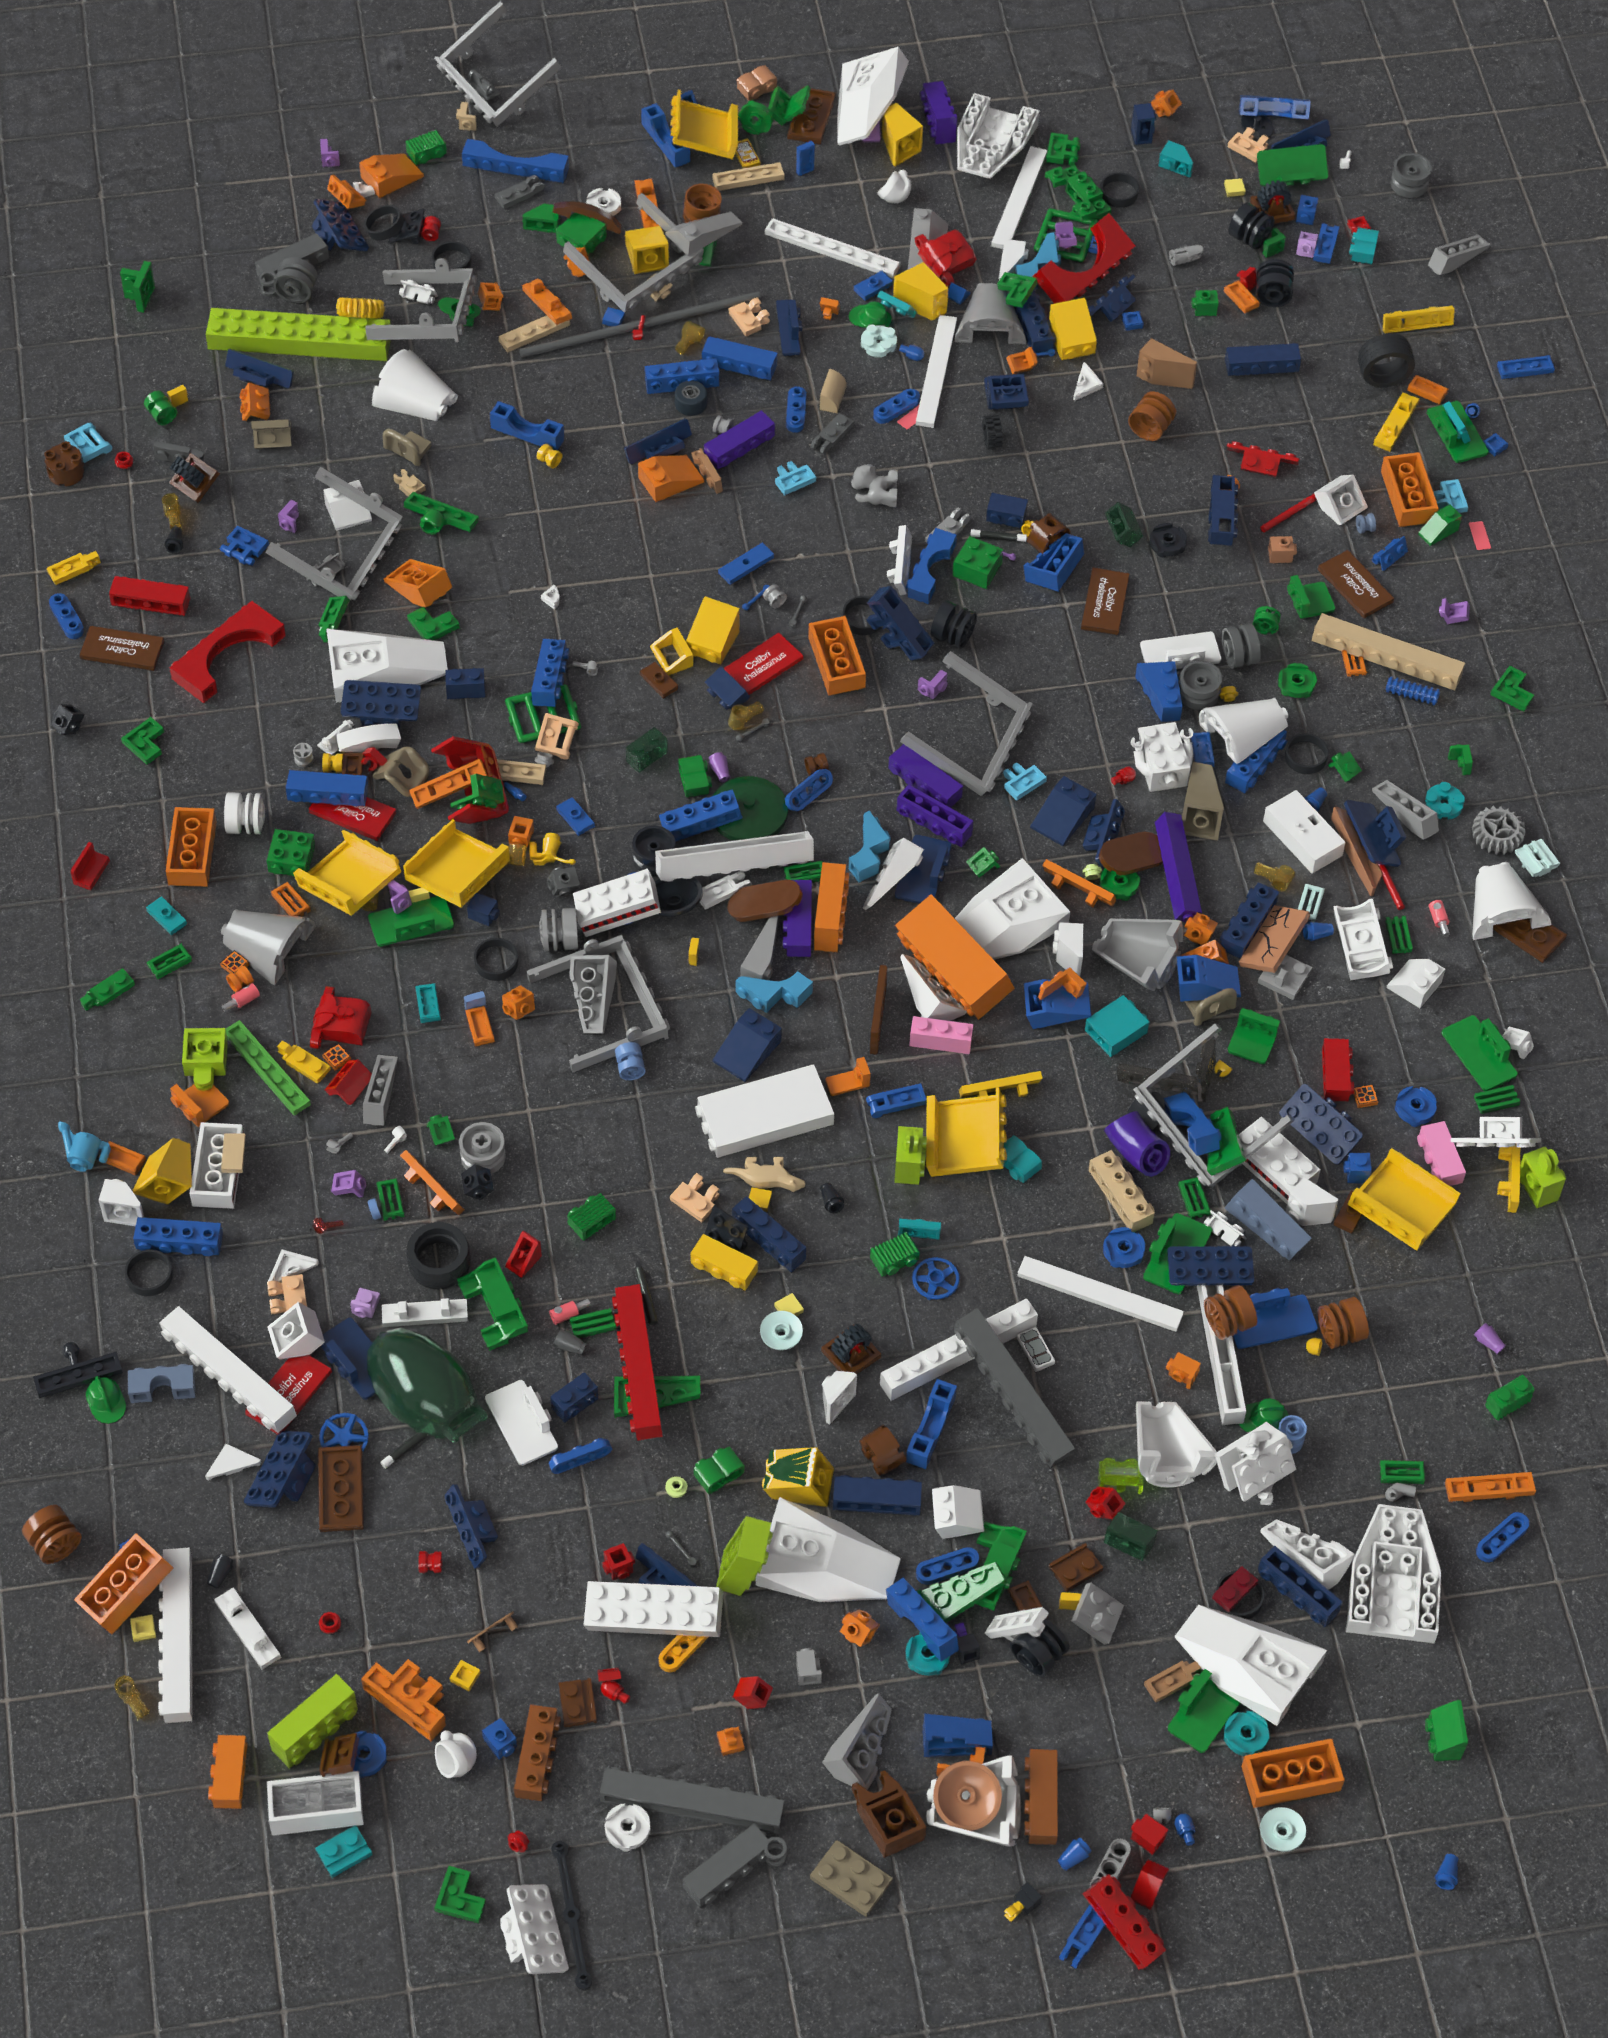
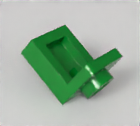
(1345, 765)

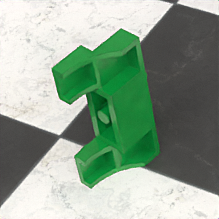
(1082, 191)
(501, 1303)
(1004, 1550)

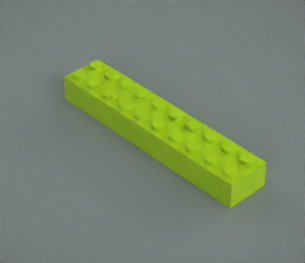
(294, 334)

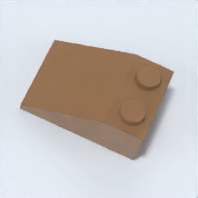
(1165, 366)

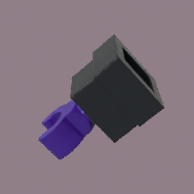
(968, 1645)

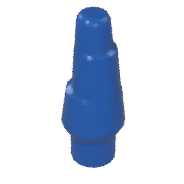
(515, 792)

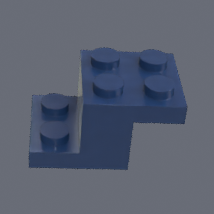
(1006, 391)

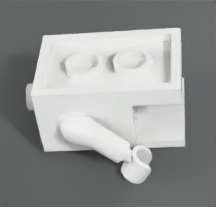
(1163, 756)
(1256, 1462)

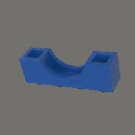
(1274, 106)
(656, 125)
(507, 420)
(939, 547)
(1201, 1133)
(932, 1424)
(909, 1604)

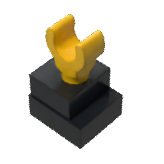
(1026, 1900)

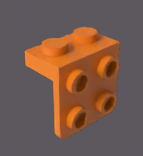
(197, 1104)

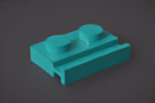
(900, 306)
(1456, 422)
(343, 1851)

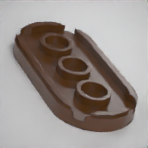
(1131, 853)
(764, 900)

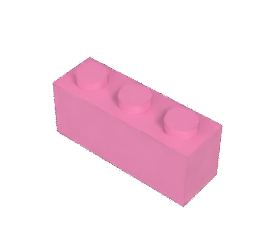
(941, 1035)
(1441, 1153)

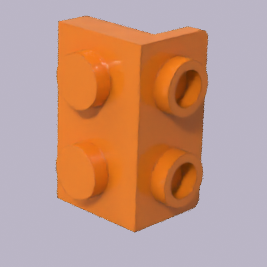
(345, 193)
(255, 402)

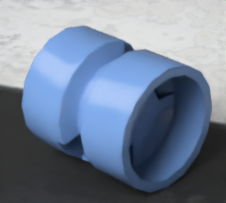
(630, 1061)
(1295, 1430)

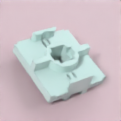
(1528, 854)

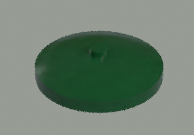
(760, 805)

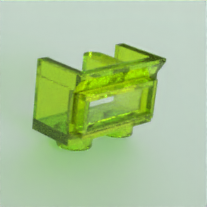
(1120, 1474)

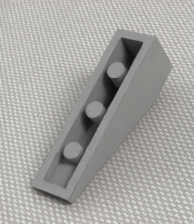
(1453, 255)
(1410, 811)
(760, 957)
(379, 1090)

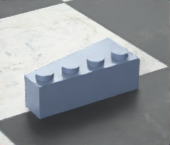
(1267, 1220)

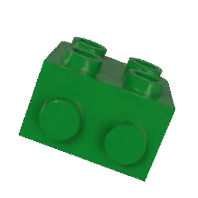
(786, 106)
(1310, 599)
(485, 791)
(1254, 1036)

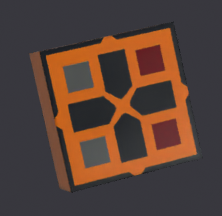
(233, 962)
(336, 1056)
(1365, 1096)

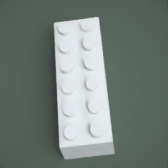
(653, 1609)

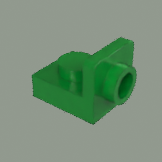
(1274, 244)
(1463, 756)
(983, 861)
(440, 1129)

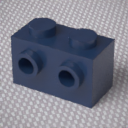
(1143, 123)
(1006, 510)
(465, 683)
(726, 689)
(574, 1397)

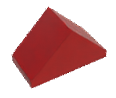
(524, 1255)
(1149, 1884)

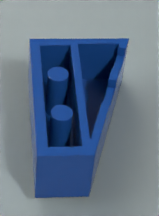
(1055, 564)
(1162, 687)
(955, 1736)

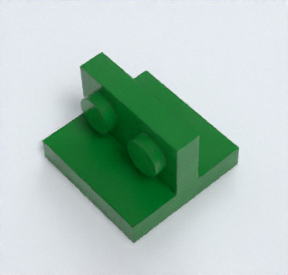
(138, 285)

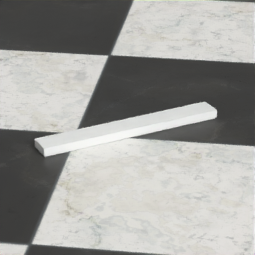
(1019, 196)
(832, 248)
(936, 371)
(1100, 1293)

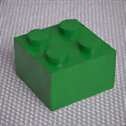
(977, 562)

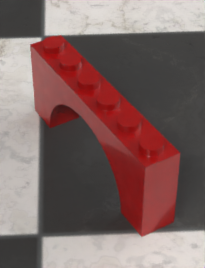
(1111, 247)
(248, 624)

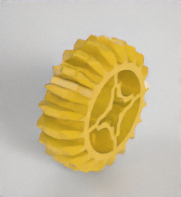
(360, 308)

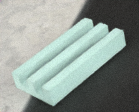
(1314, 889)

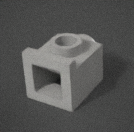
(808, 1667)

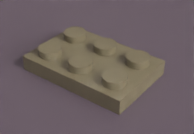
(851, 1878)

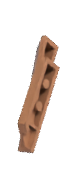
(1367, 871)

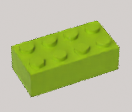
(744, 1555)
(313, 1721)

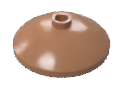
(983, 1800)

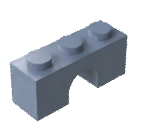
(144, 1381)

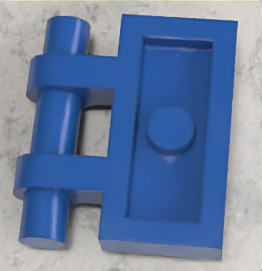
(247, 541)

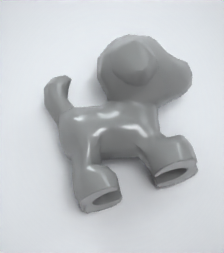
(866, 477)

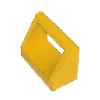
(676, 639)

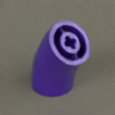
(1139, 1144)

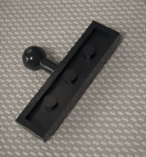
(77, 1373)

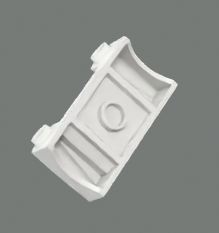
(1362, 940)

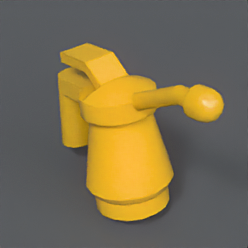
(550, 847)

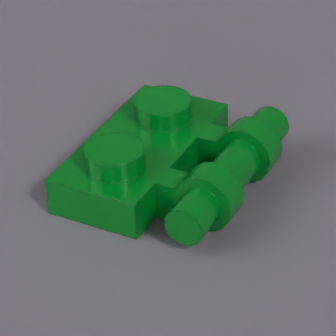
(1057, 149)

